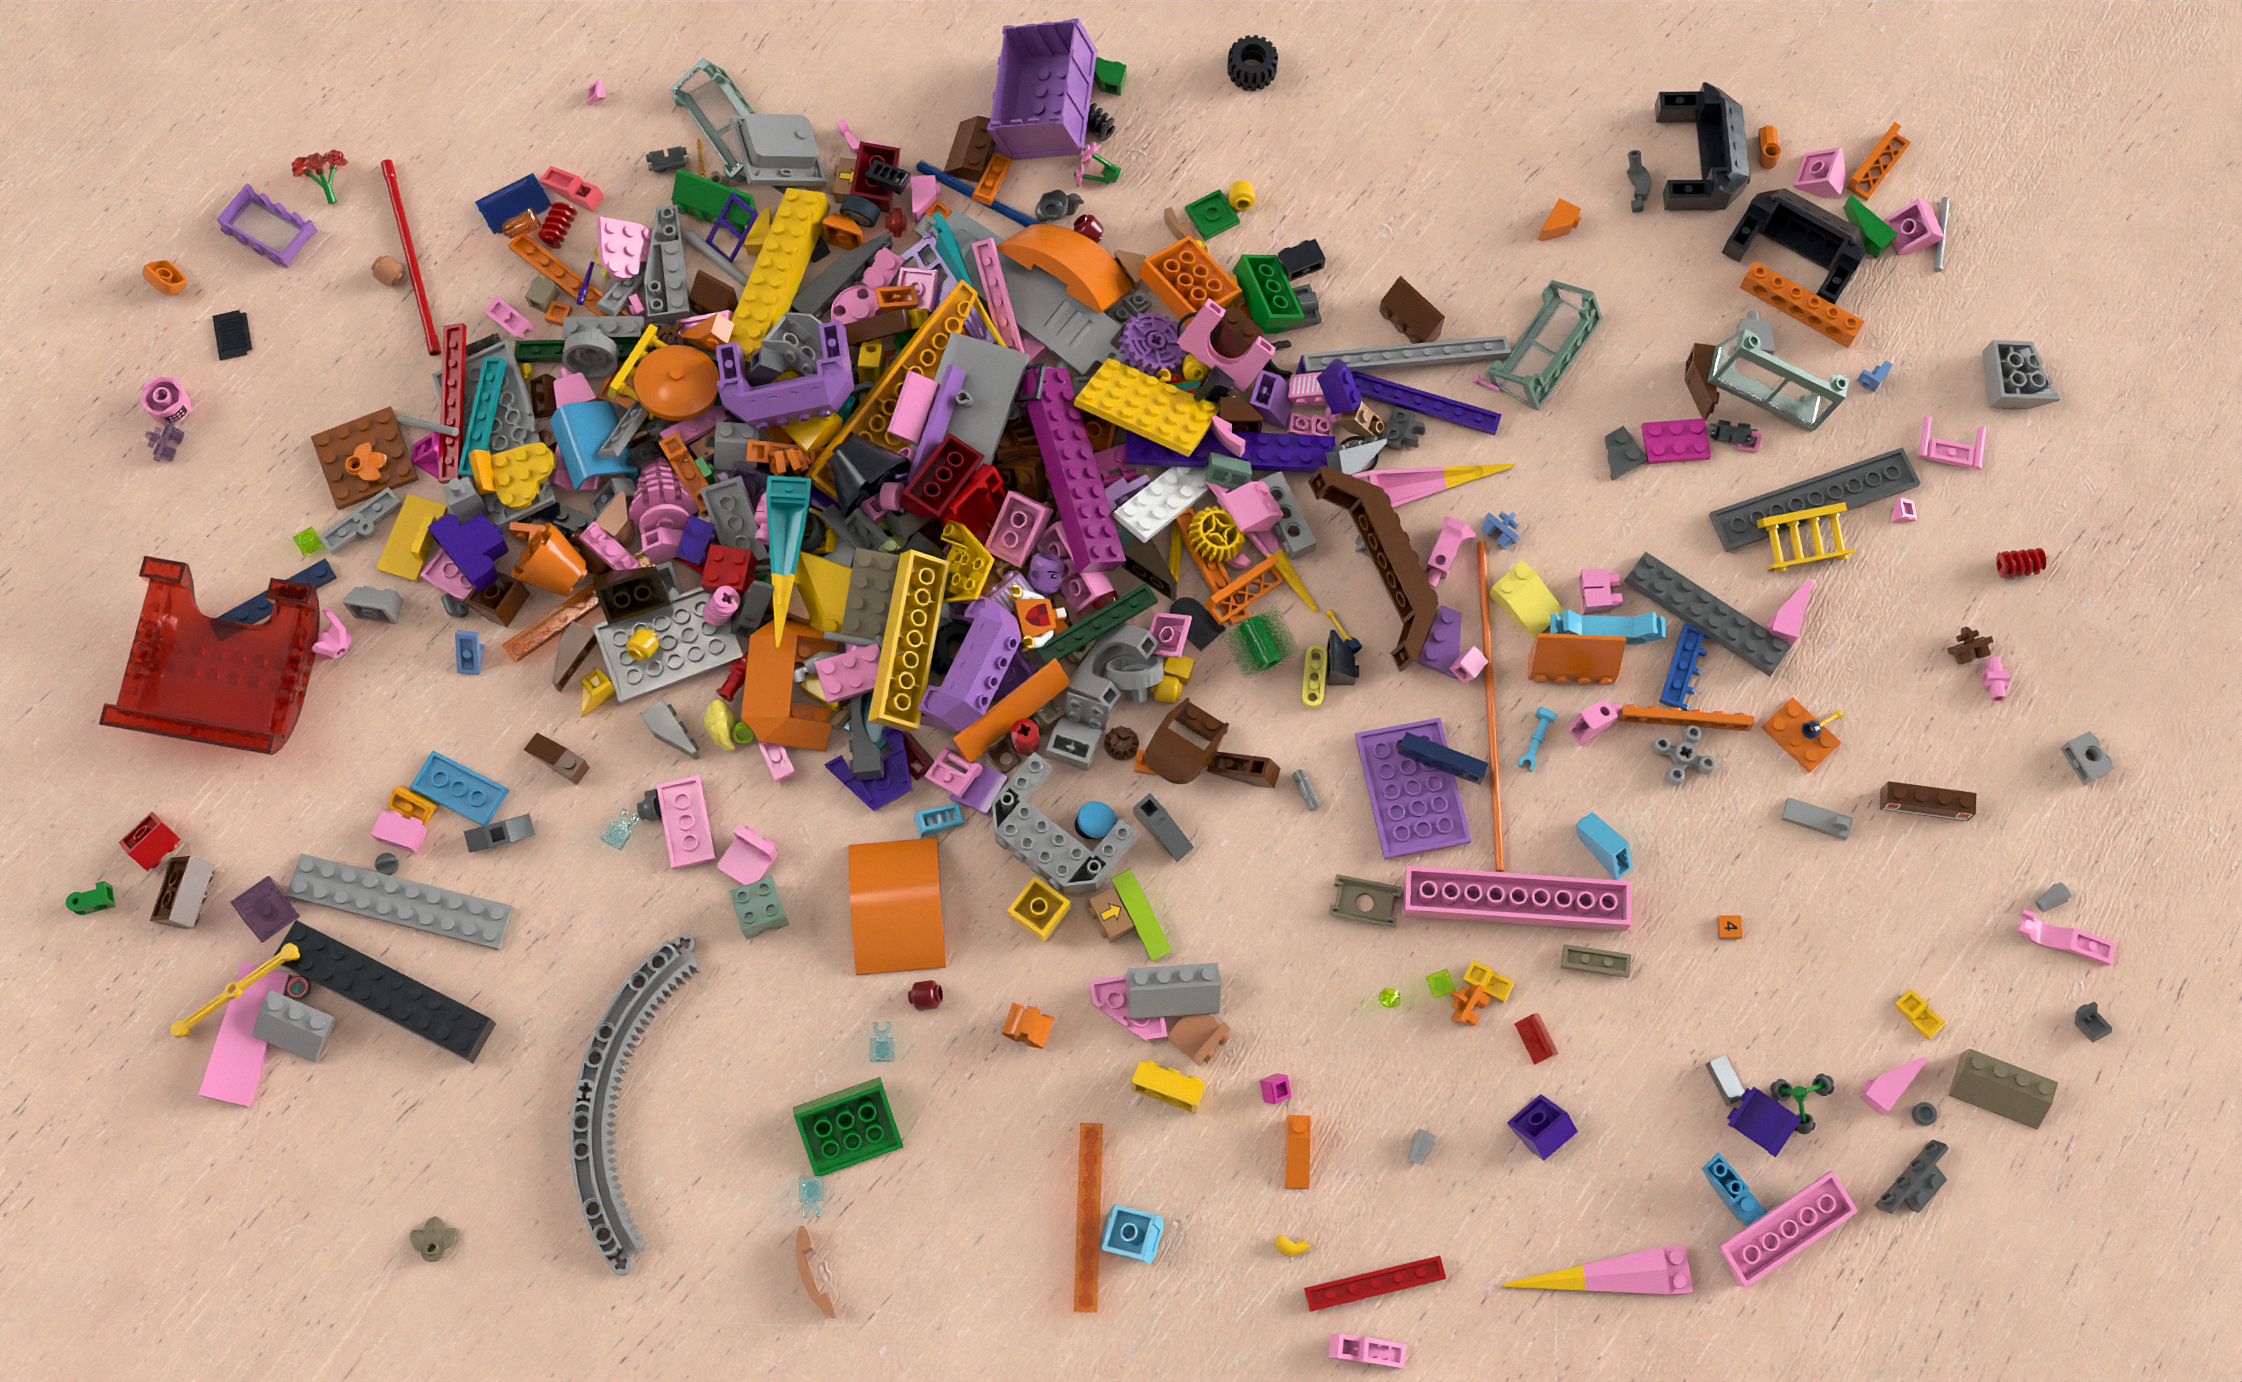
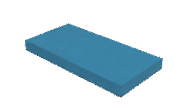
(459, 789)

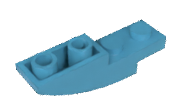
(1732, 1190)

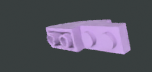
(1121, 492)

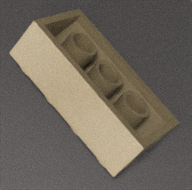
(2002, 1088)

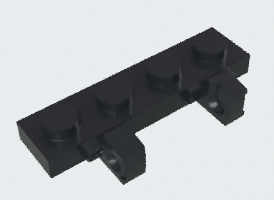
(563, 517)

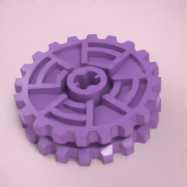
(1151, 344)

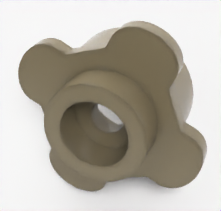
(715, 176)

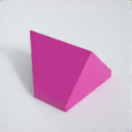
(426, 454)

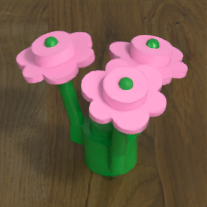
(1110, 171)

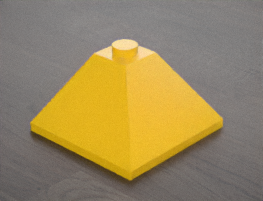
(823, 590)

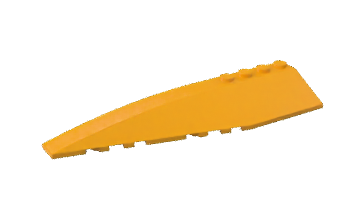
(920, 356)

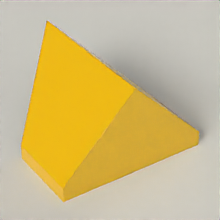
(595, 691)

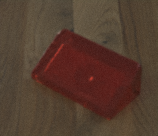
(1536, 1038)

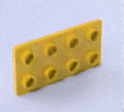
(410, 538)

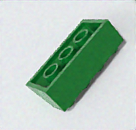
(707, 198)
(1267, 293)

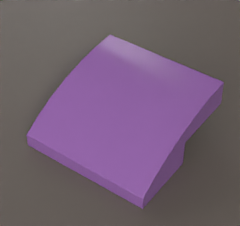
(982, 790)

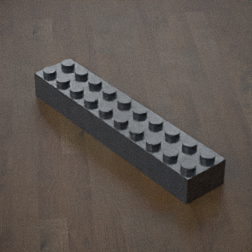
(387, 992)

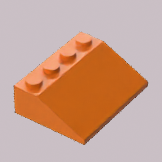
(1187, 277)
(1575, 658)

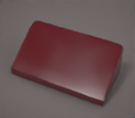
(918, 759)

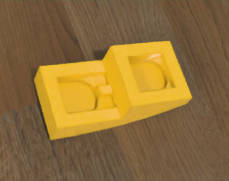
(1494, 984)
(1919, 1015)

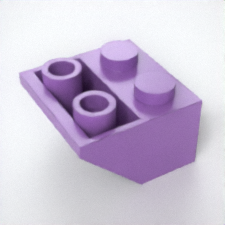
(1271, 398)

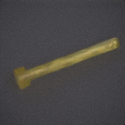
(702, 173)

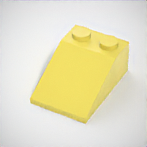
(1525, 599)

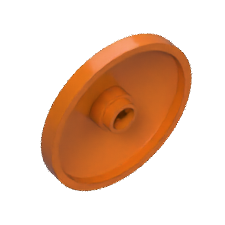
(676, 382)

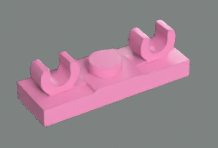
(608, 548)

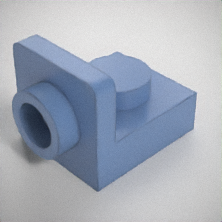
(1874, 379)

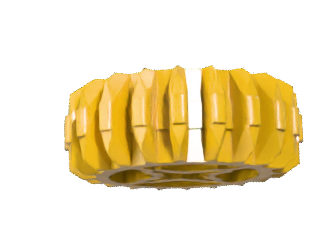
(1214, 541)

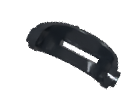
(1270, 366)

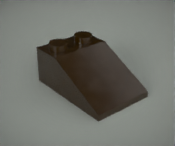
(1148, 565)
(630, 593)

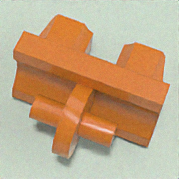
(1464, 1003)

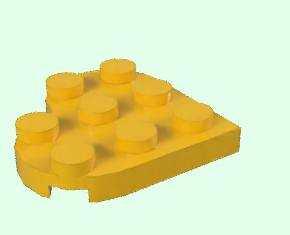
(521, 472)

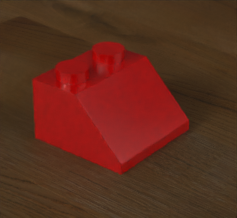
(150, 841)

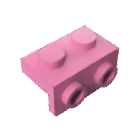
(883, 270)

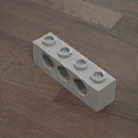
(1305, 541)

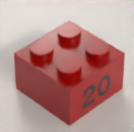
(728, 568)

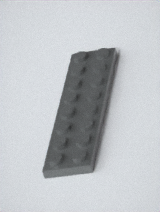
(1707, 614)

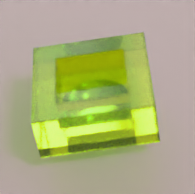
(308, 541)
(1440, 983)

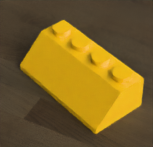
(814, 432)

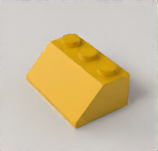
(1168, 1086)

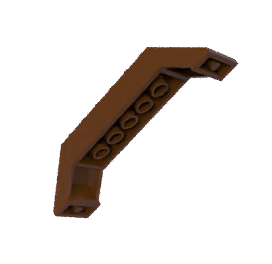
(1390, 553)

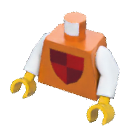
(1034, 617)

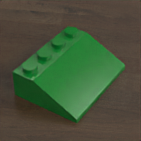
(847, 1127)

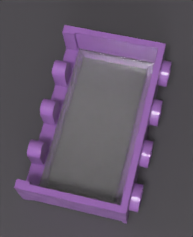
(265, 226)

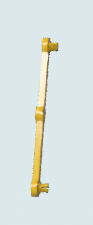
(181, 1027)

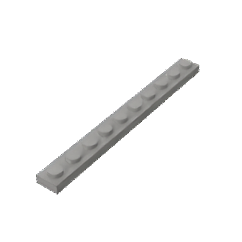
(1411, 354)

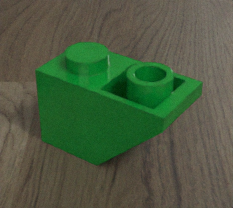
(1110, 76)

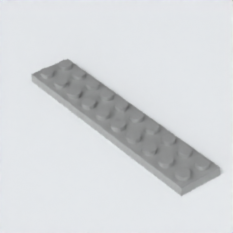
(400, 901)

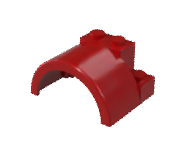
(977, 504)

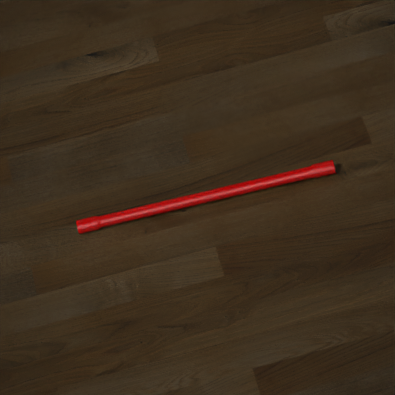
(430, 336)

